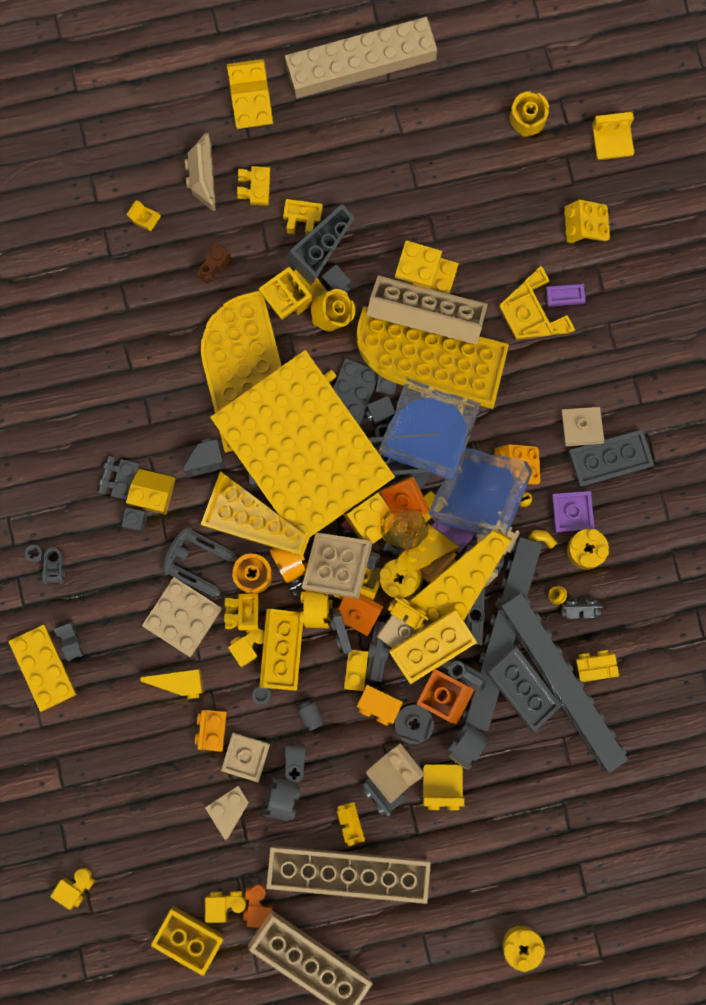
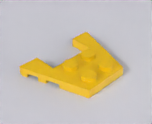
(526, 315)

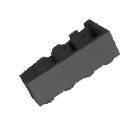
(315, 249)

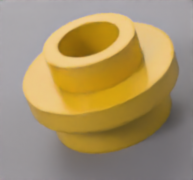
(557, 595)

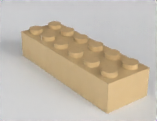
(427, 309)
(308, 962)

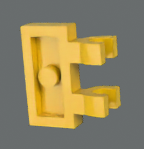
(259, 185)
(302, 212)
(247, 612)

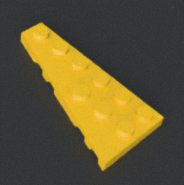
(463, 580)

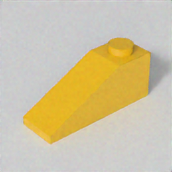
(182, 683)

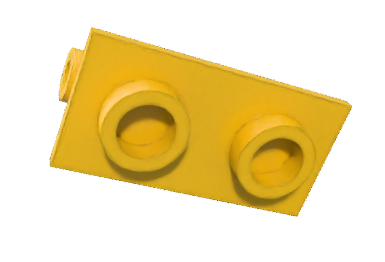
(402, 608)
(348, 815)

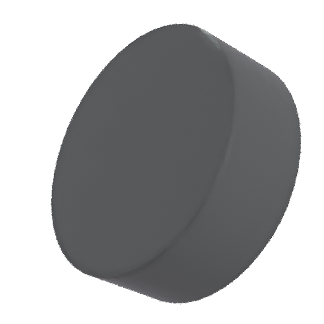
(261, 695)

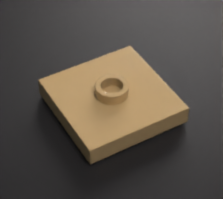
(582, 426)
(396, 631)
(245, 757)

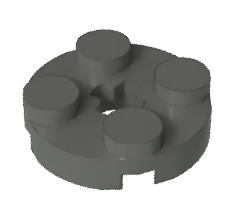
(423, 718)

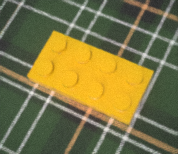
(432, 646)
(281, 650)
(42, 668)

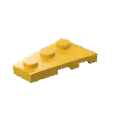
(433, 547)

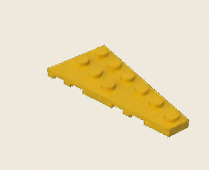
(244, 516)

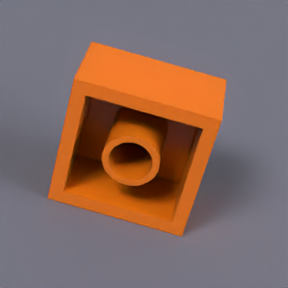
(445, 696)

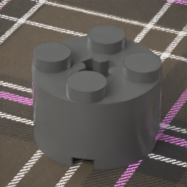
(468, 746)
(281, 799)

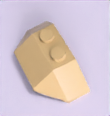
(201, 172)

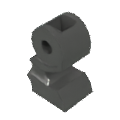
(70, 641)

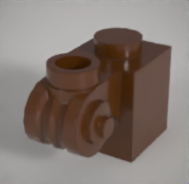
(215, 260)

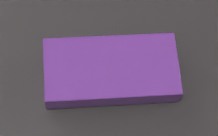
(565, 295)

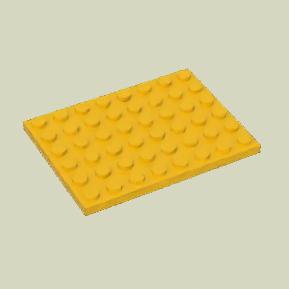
(302, 446)

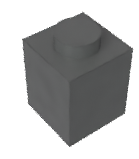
(336, 279)
(380, 411)
(134, 520)

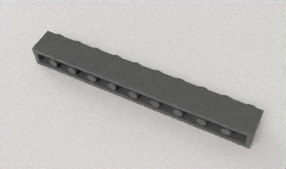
(502, 637)
(563, 683)

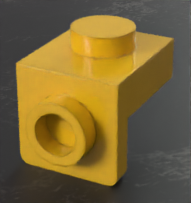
(143, 216)

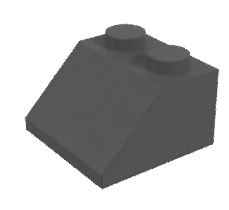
(205, 458)

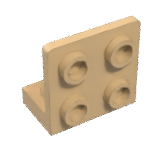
(395, 773)

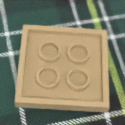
(337, 565)
(182, 617)

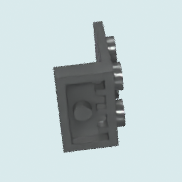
(382, 804)

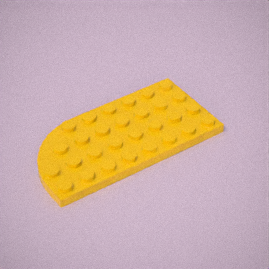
(238, 350)
(432, 359)

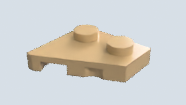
(228, 810)

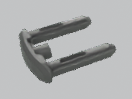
(176, 550)

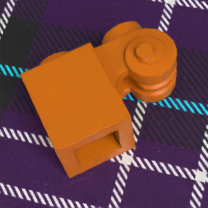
(256, 910)

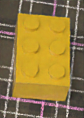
(188, 940)

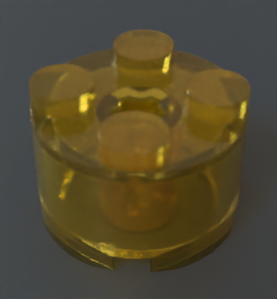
(404, 528)

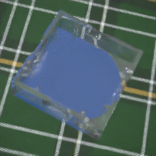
(430, 429)
(482, 493)

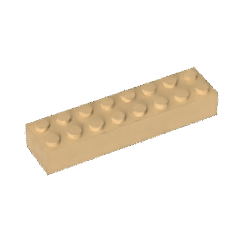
(361, 57)
(348, 874)

